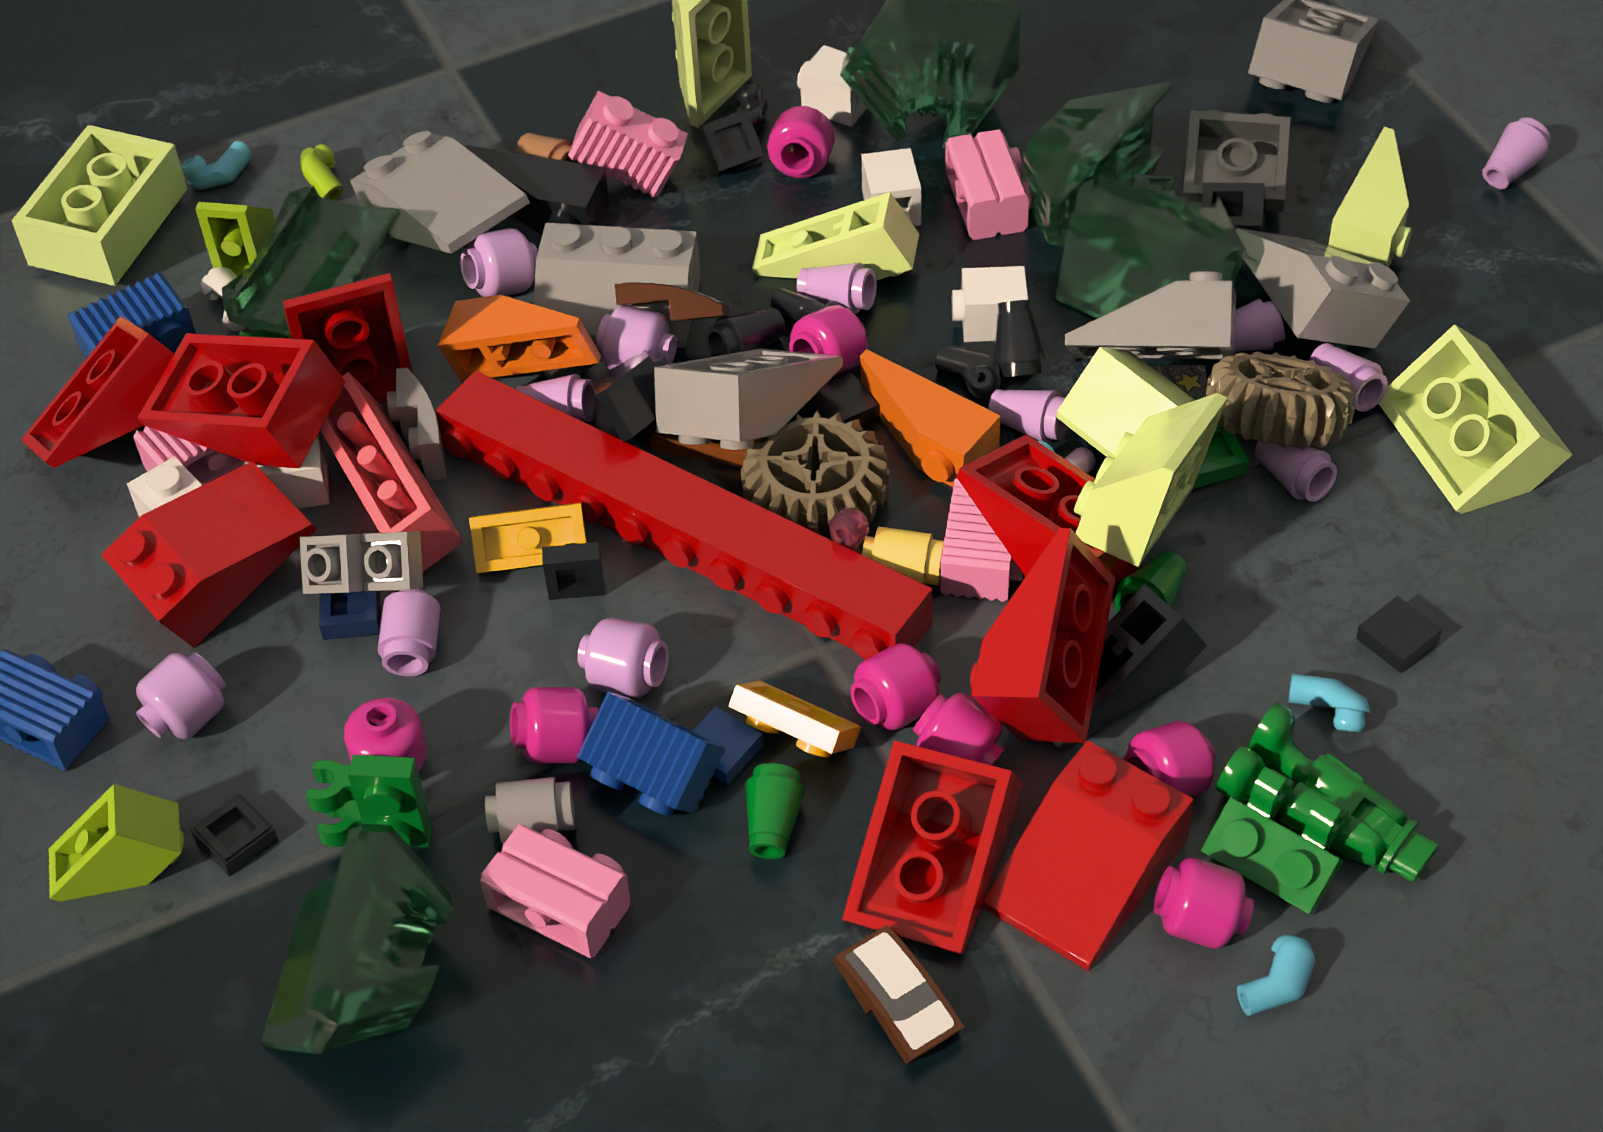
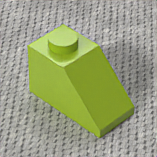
(234, 233)
(115, 845)

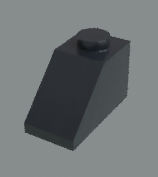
(629, 394)

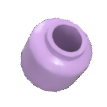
(499, 263)
(631, 332)
(623, 657)
(180, 696)

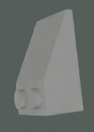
(1312, 48)
(440, 190)
(1325, 290)
(1174, 322)
(738, 394)

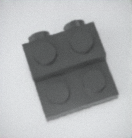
(1237, 150)

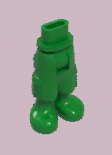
(1374, 825)

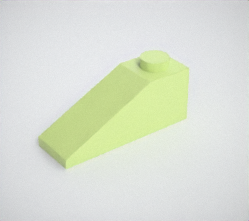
(1375, 208)
(864, 232)

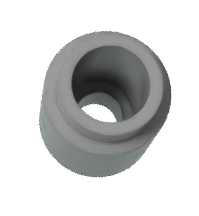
(530, 803)

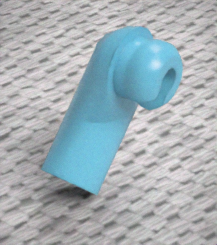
(1332, 694)

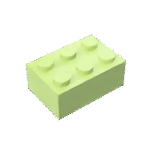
(100, 205)

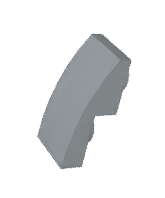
(418, 423)
(361, 562)

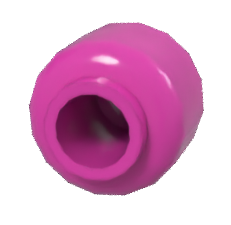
(801, 142)
(831, 332)
(895, 686)
(551, 724)
(386, 729)
(960, 729)
(1175, 755)
(1203, 903)

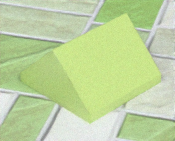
(1116, 397)

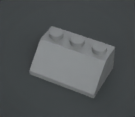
(585, 261)

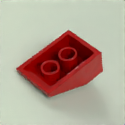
(356, 330)
(100, 396)
(246, 396)
(1029, 496)
(208, 550)
(1047, 646)
(932, 846)
(1090, 854)

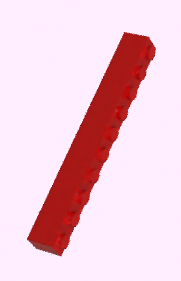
(685, 518)

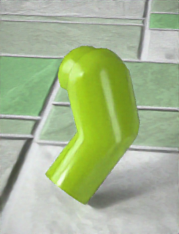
(316, 170)

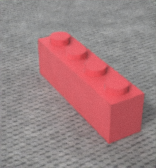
(386, 473)

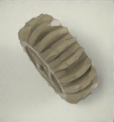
(1282, 399)
(847, 463)

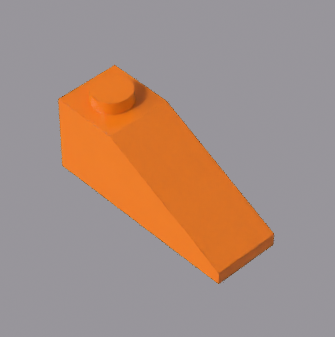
(513, 338)
(927, 420)

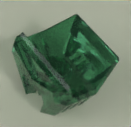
(935, 60)
(1086, 138)
(1138, 237)
(309, 250)
(359, 947)

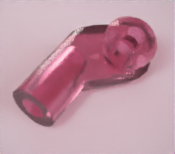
(849, 528)

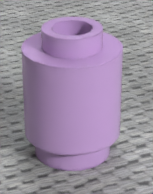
(408, 632)

